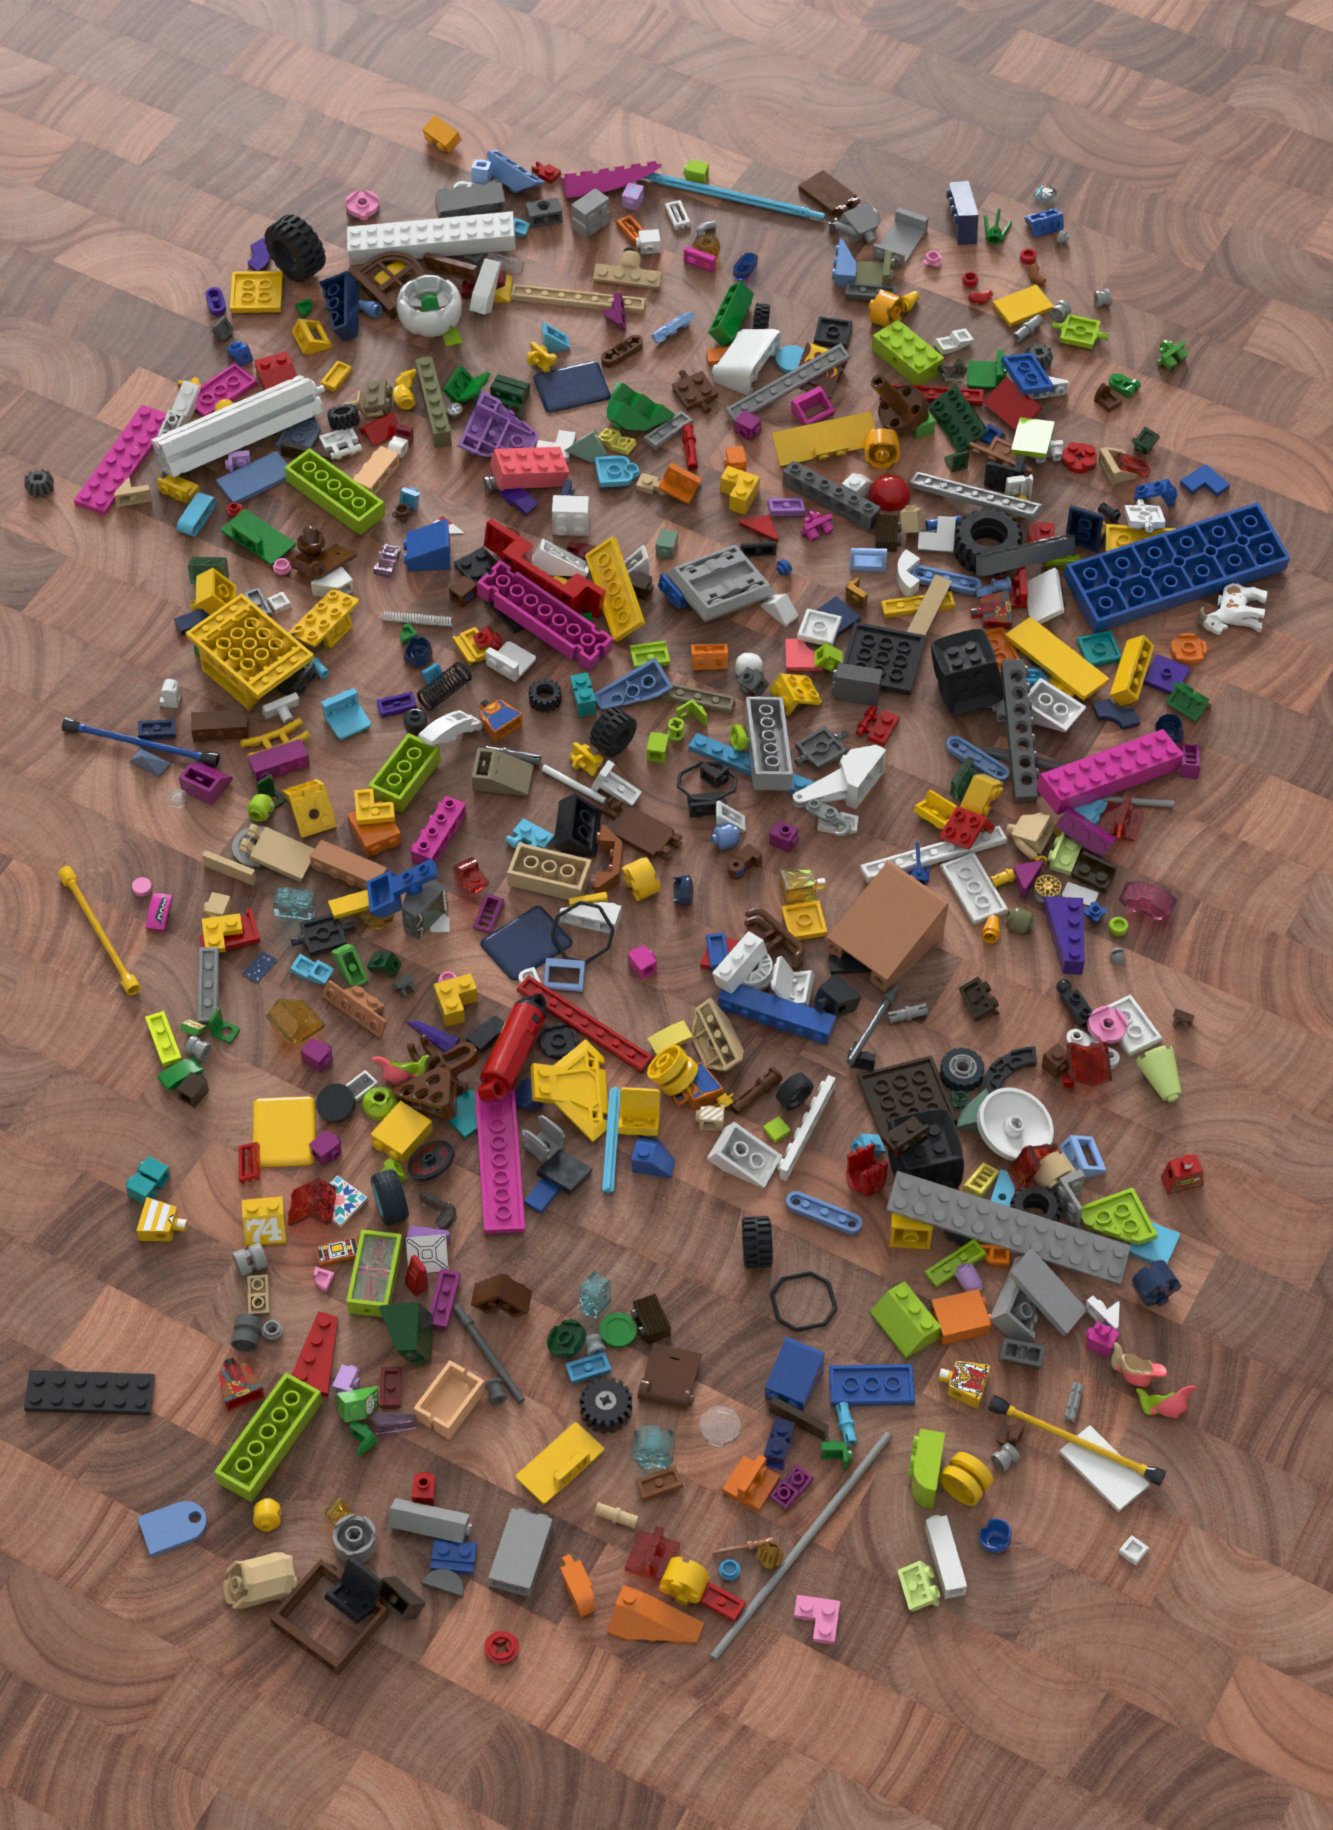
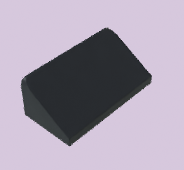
(758, 549)

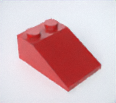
(274, 369)

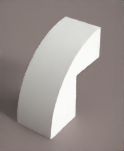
(906, 581)

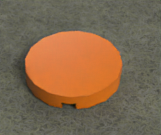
(1188, 649)

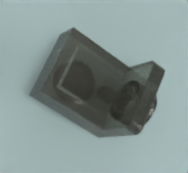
(952, 373)

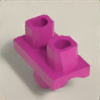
(815, 523)

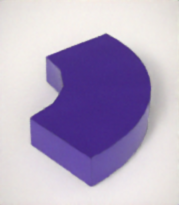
(260, 258)

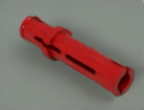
(689, 441)

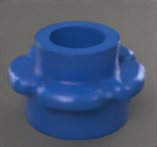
(784, 567)

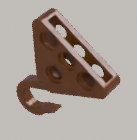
(442, 1092)

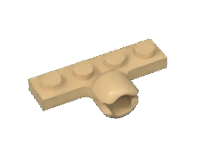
(628, 273)

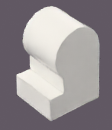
(170, 694)

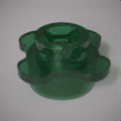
(960, 1103)

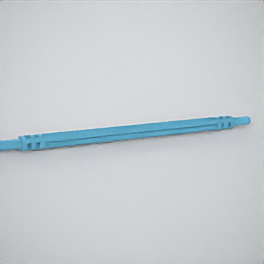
(734, 196)

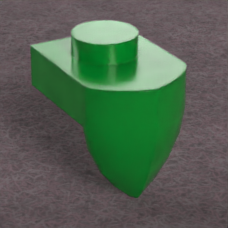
(364, 1435)

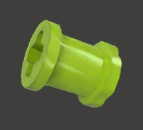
(678, 728)

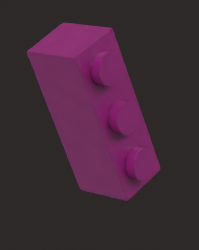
(279, 760)
(1085, 832)

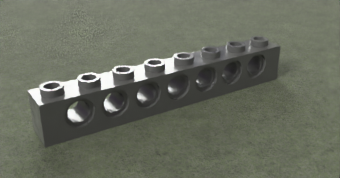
(1016, 669)

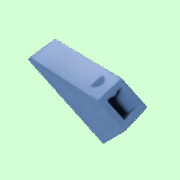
(844, 264)

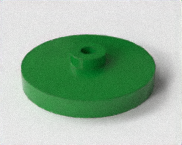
(618, 1330)

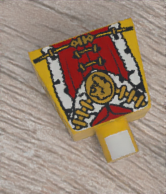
(966, 1382)

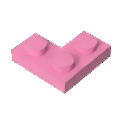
(823, 1612)

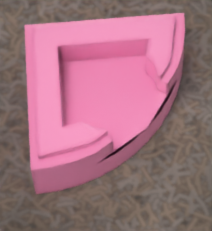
(323, 1278)

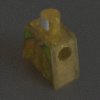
(799, 885)

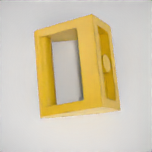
(305, 339)

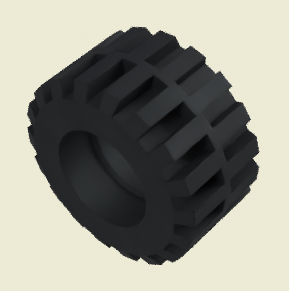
(613, 731)
(1037, 1198)
(757, 1242)

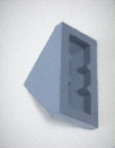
(150, 762)

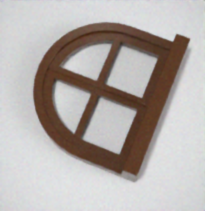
(375, 293)

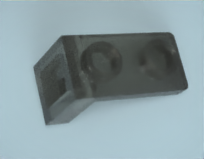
(446, 1210)

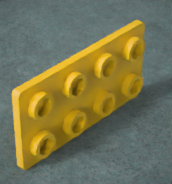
(326, 620)
(559, 1463)

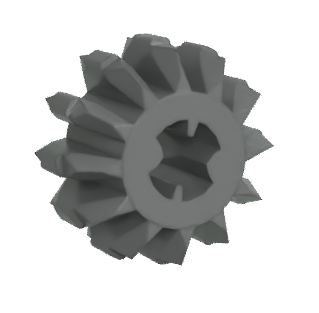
(1042, 354)
(39, 483)

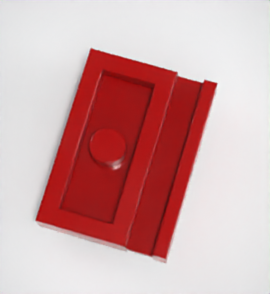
(1040, 531)

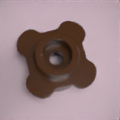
(402, 512)

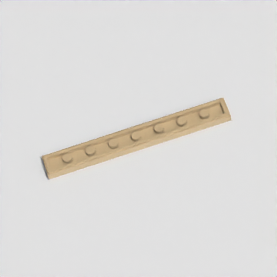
(574, 298)

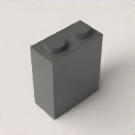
(857, 684)

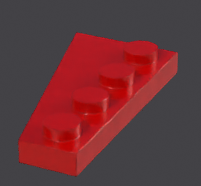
(317, 1353)

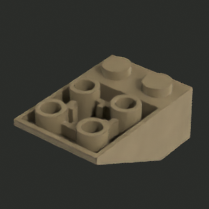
(500, 773)

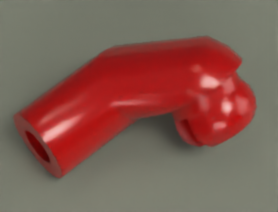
(980, 298)

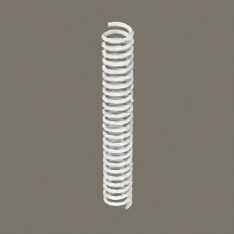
(419, 621)

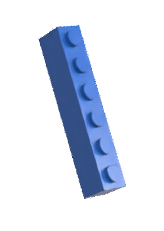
(778, 1013)

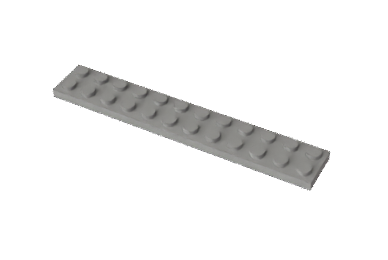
(1008, 1227)

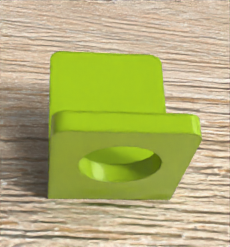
(695, 709)

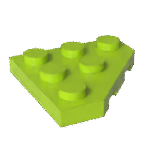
(1120, 1217)

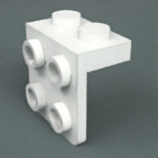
(509, 660)
(790, 984)

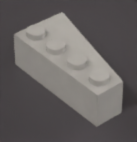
(1014, 1311)

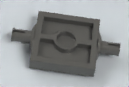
(821, 748)

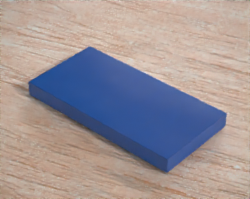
(872, 1385)

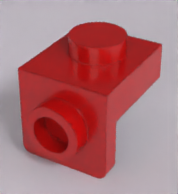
(487, 637)

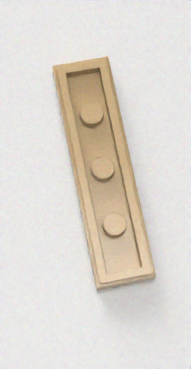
(930, 605)

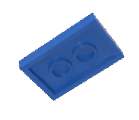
(1027, 373)

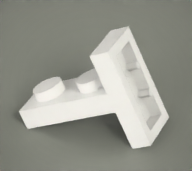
(615, 785)

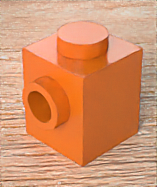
(735, 458)

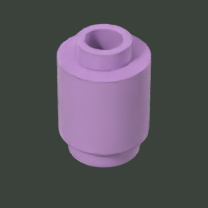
(968, 1277)

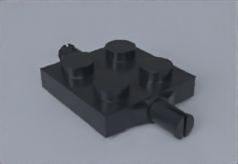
(322, 934)

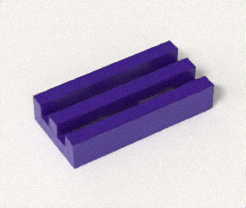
(397, 706)

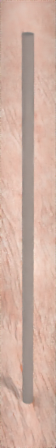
(760, 1597)

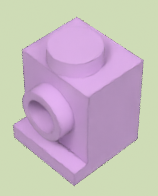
(346, 1379)

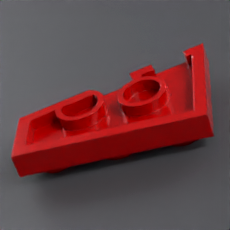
(248, 937)

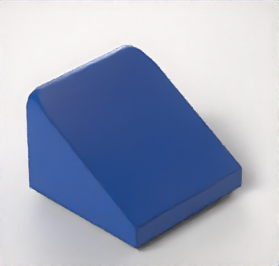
(991, 433)

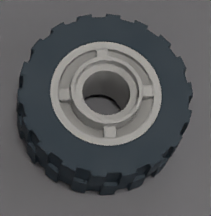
(962, 1059)

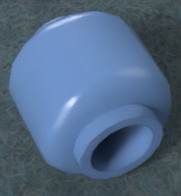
(725, 836)

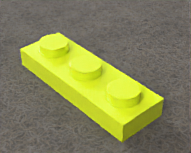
(163, 1039)

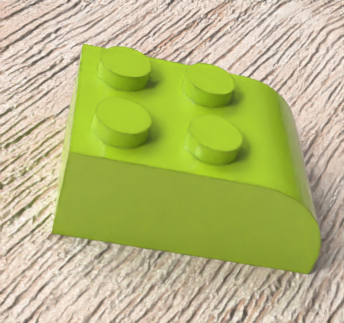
(925, 1466)

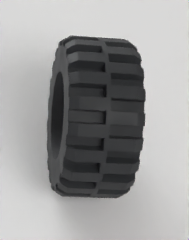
(295, 248)
(984, 525)

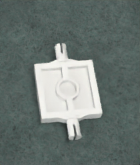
(1144, 516)

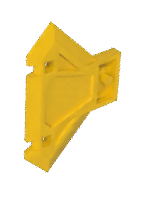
(575, 1088)

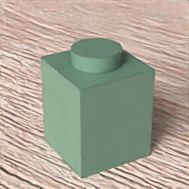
(666, 543)

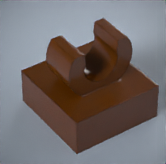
(613, 808)
(1182, 1017)

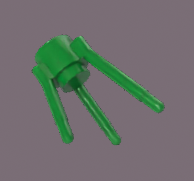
(995, 234)

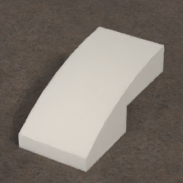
(957, 340)
(836, 827)

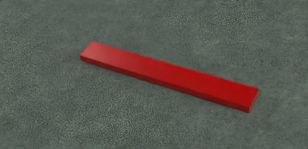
(588, 1025)

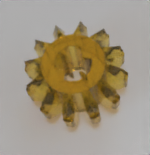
(707, 244)

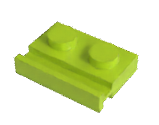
(644, 652)

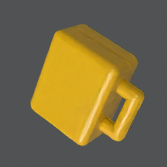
(284, 1130)

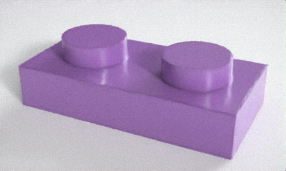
(786, 506)

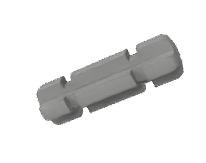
(1073, 1402)

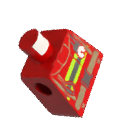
(1182, 1174)

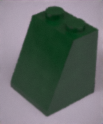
(410, 1330)

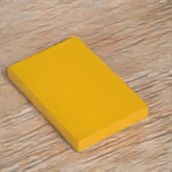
(1022, 305)

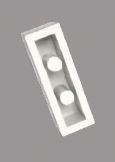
(739, 962)

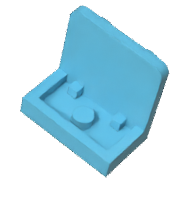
(345, 714)

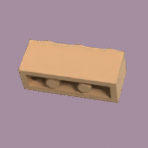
(377, 469)

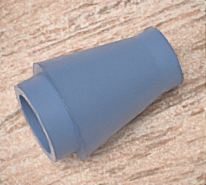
(370, 308)

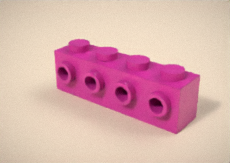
(439, 830)

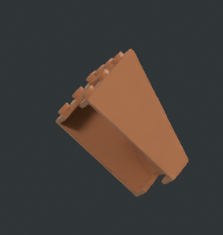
(890, 925)

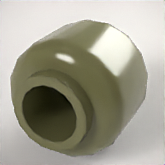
(1019, 920)

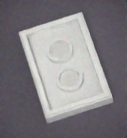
(1045, 596)
(1140, 1030)

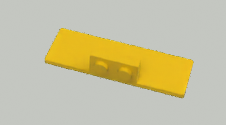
(822, 439)

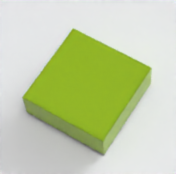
(777, 1129)

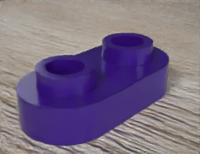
(215, 301)

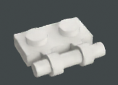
(338, 439)

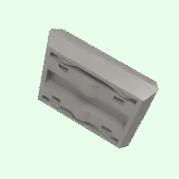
(715, 583)

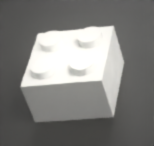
(570, 515)

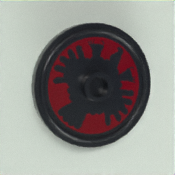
(431, 1160)

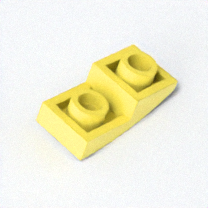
(613, 440)
(673, 1035)

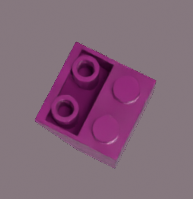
(204, 782)

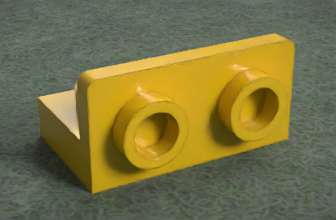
(178, 488)

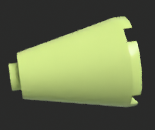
(1162, 1072)

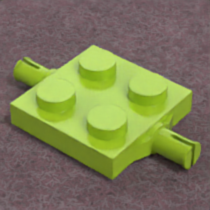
(1080, 331)

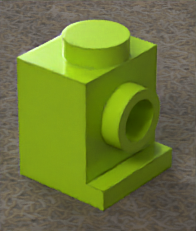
(828, 657)

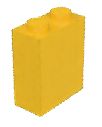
(401, 1132)

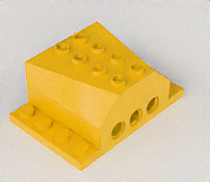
(247, 650)

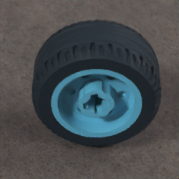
(389, 1197)

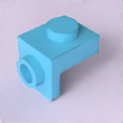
(866, 1139)

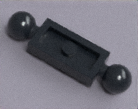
(1074, 1003)

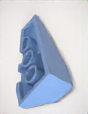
(638, 685)

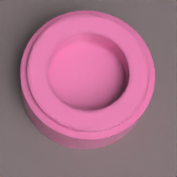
(141, 887)

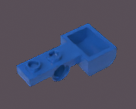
(387, 888)

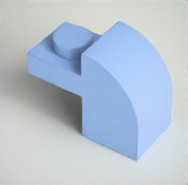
(481, 172)

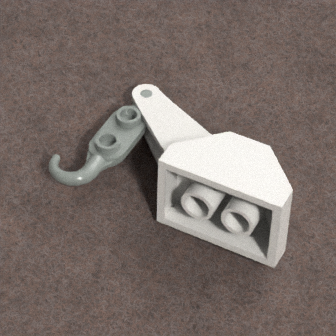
(851, 783)

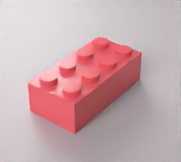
(529, 467)

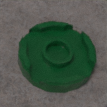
(566, 1339)

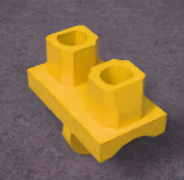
(540, 357)
(583, 759)

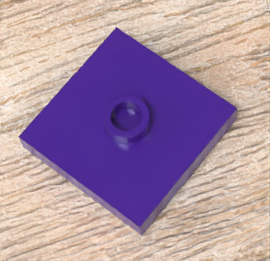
(1165, 672)

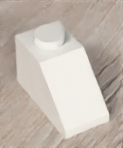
(858, 484)

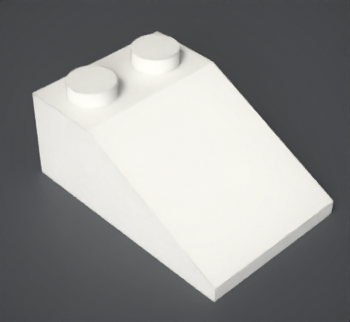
(558, 561)
(1053, 707)
(744, 1155)

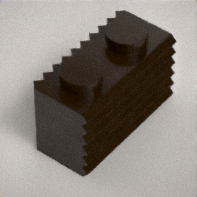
(887, 532)
(651, 1319)
(400, 1598)

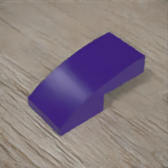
(520, 499)

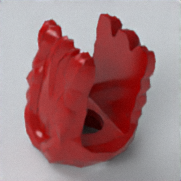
(871, 1172)

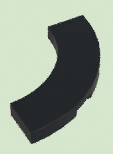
(1007, 1065)

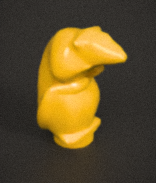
(402, 391)

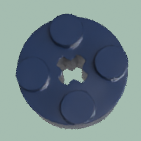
(1155, 1283)

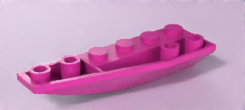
(605, 180)

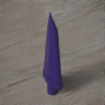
(441, 1039)

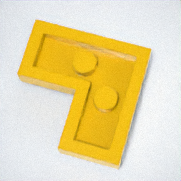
(371, 813)
(218, 927)

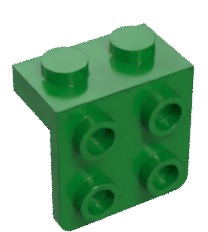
(986, 373)
(463, 386)

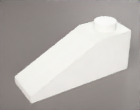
(485, 287)
(591, 918)

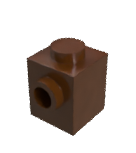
(1055, 1061)

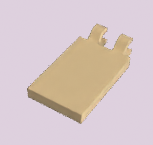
(278, 852)

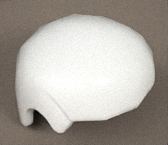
(748, 660)

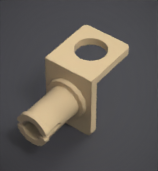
(360, 403)

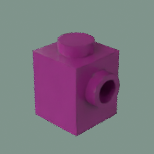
(747, 425)
(783, 836)
(317, 1054)
(326, 1148)

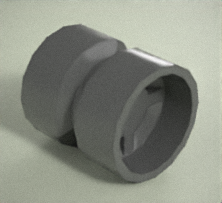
(246, 1332)

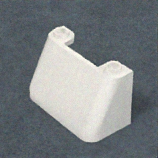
(745, 358)

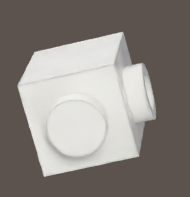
(649, 241)

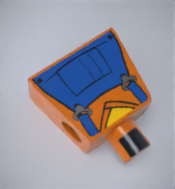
(499, 719)
(701, 1091)

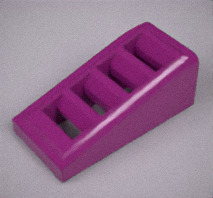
(1190, 763)
(489, 899)

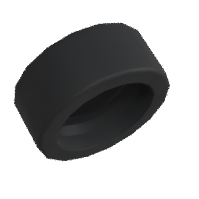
(794, 1091)

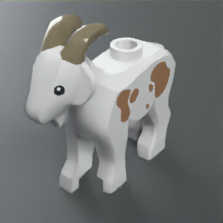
(1234, 609)

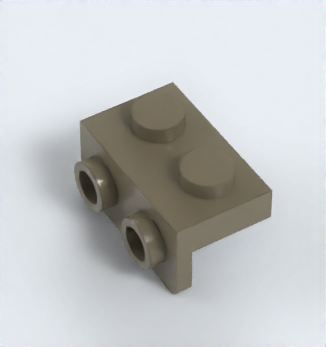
(378, 396)

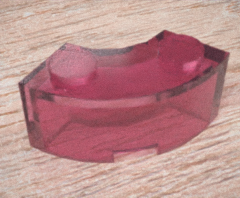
(1148, 899)

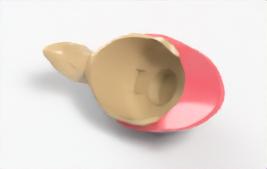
(1134, 1369)

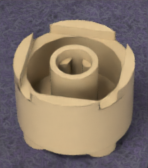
(1052, 1168)

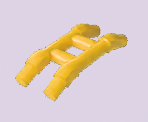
(281, 732)

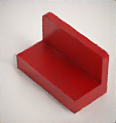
(380, 429)

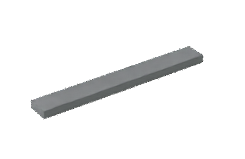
(789, 382)
(975, 495)

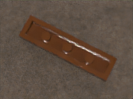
(451, 267)

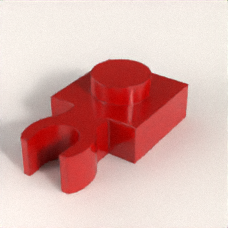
(547, 173)

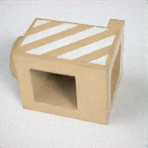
(710, 1118)

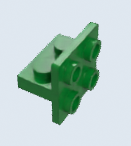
(1187, 702)

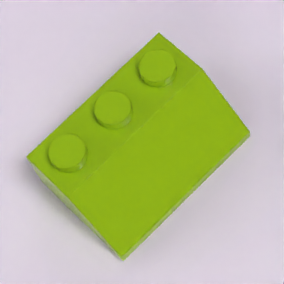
(906, 1320)

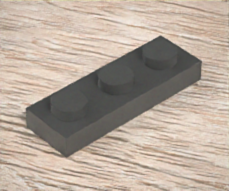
(866, 291)

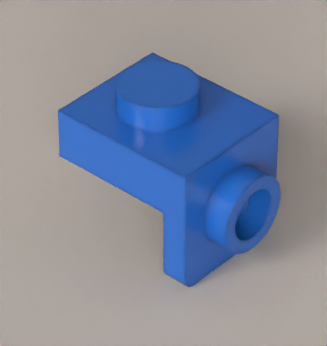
(240, 352)

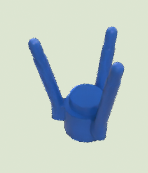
(918, 872)

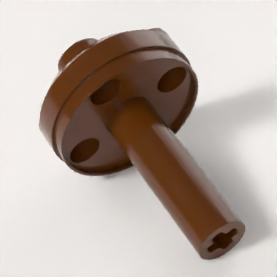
(900, 407)

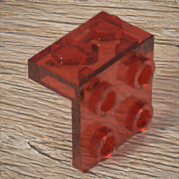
(1089, 1063)

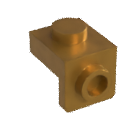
(855, 594)

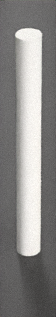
(574, 784)

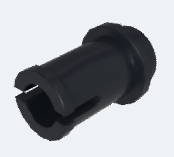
(1111, 513)

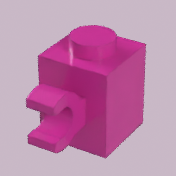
(1101, 1339)

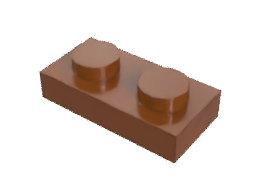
(659, 1483)

